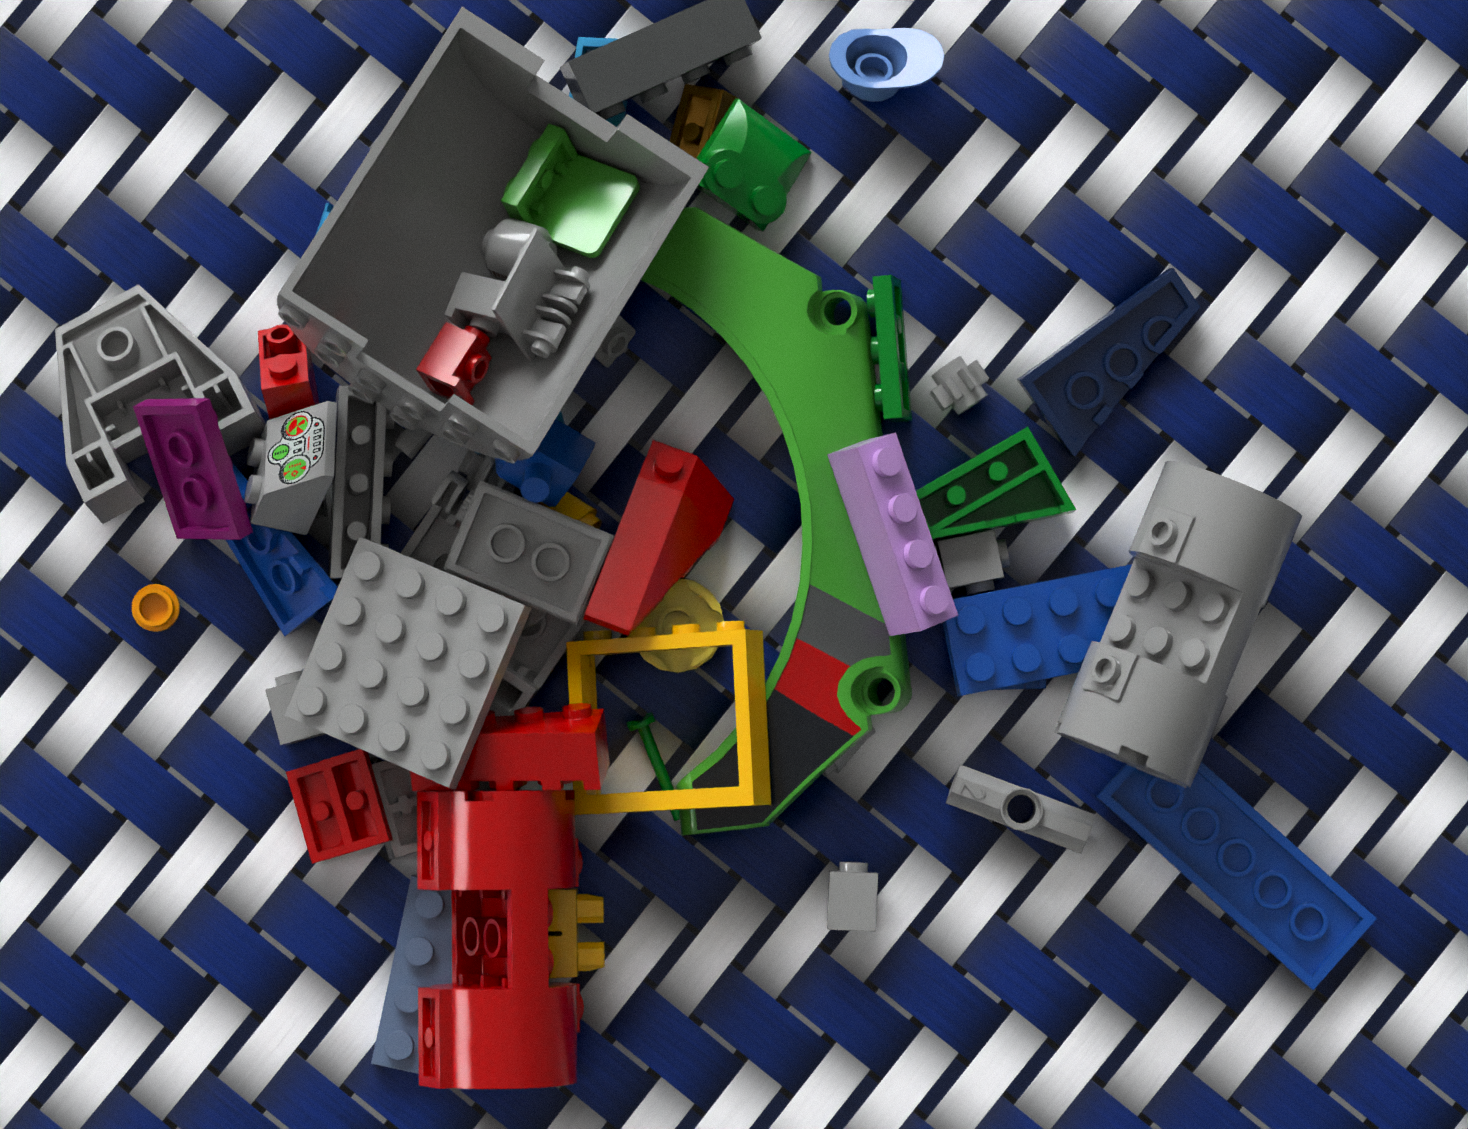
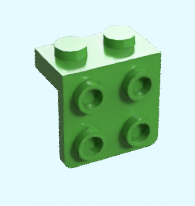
(569, 194)

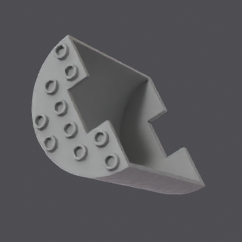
(417, 217)

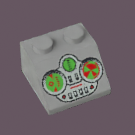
(292, 468)

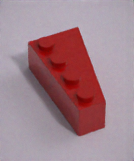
(535, 747)

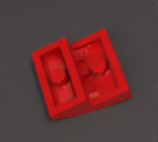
(339, 805)

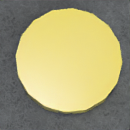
(683, 604)

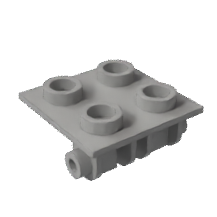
(539, 298)

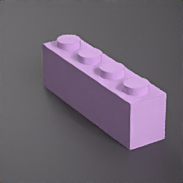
(892, 535)

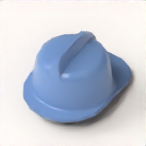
(884, 60)

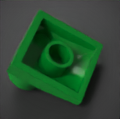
(751, 165)

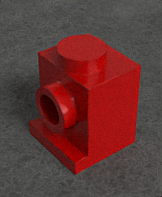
(455, 362)

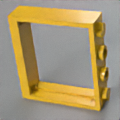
(749, 708)

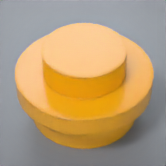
(155, 607)

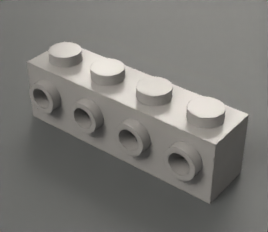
(358, 477)

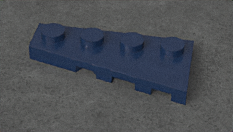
(1097, 367)

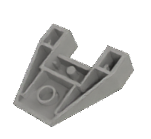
(116, 360)

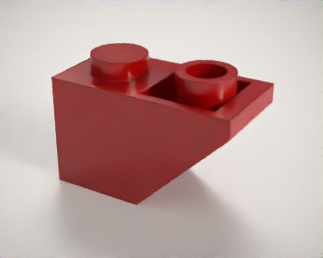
(285, 372)

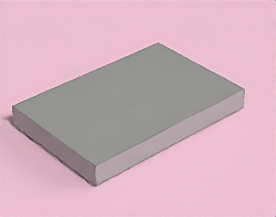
(528, 552)

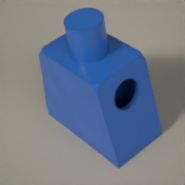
(551, 468)

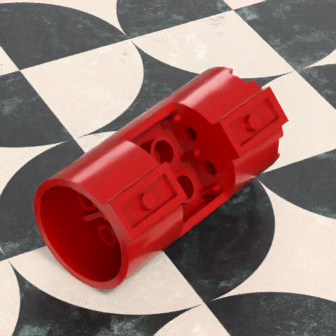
(500, 1014)

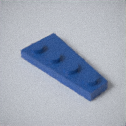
(282, 572)

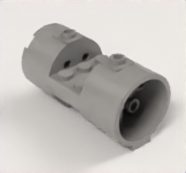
(1179, 623)

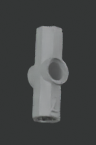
(1050, 818)

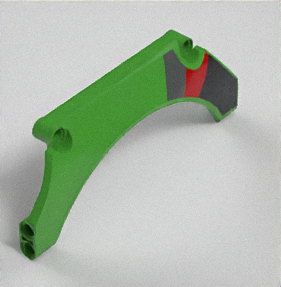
(824, 400)

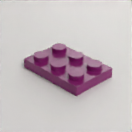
(193, 468)

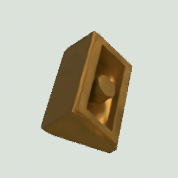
(699, 116)

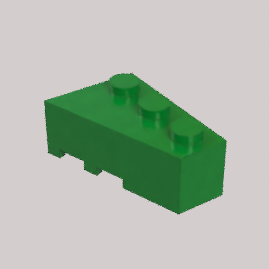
(995, 490)

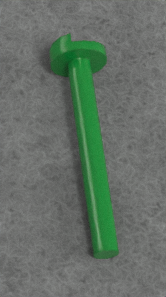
(653, 754)

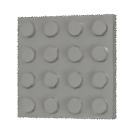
(407, 662)

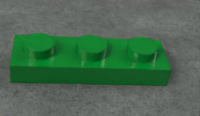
(889, 349)

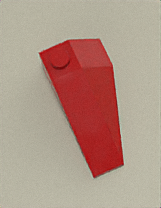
(665, 529)

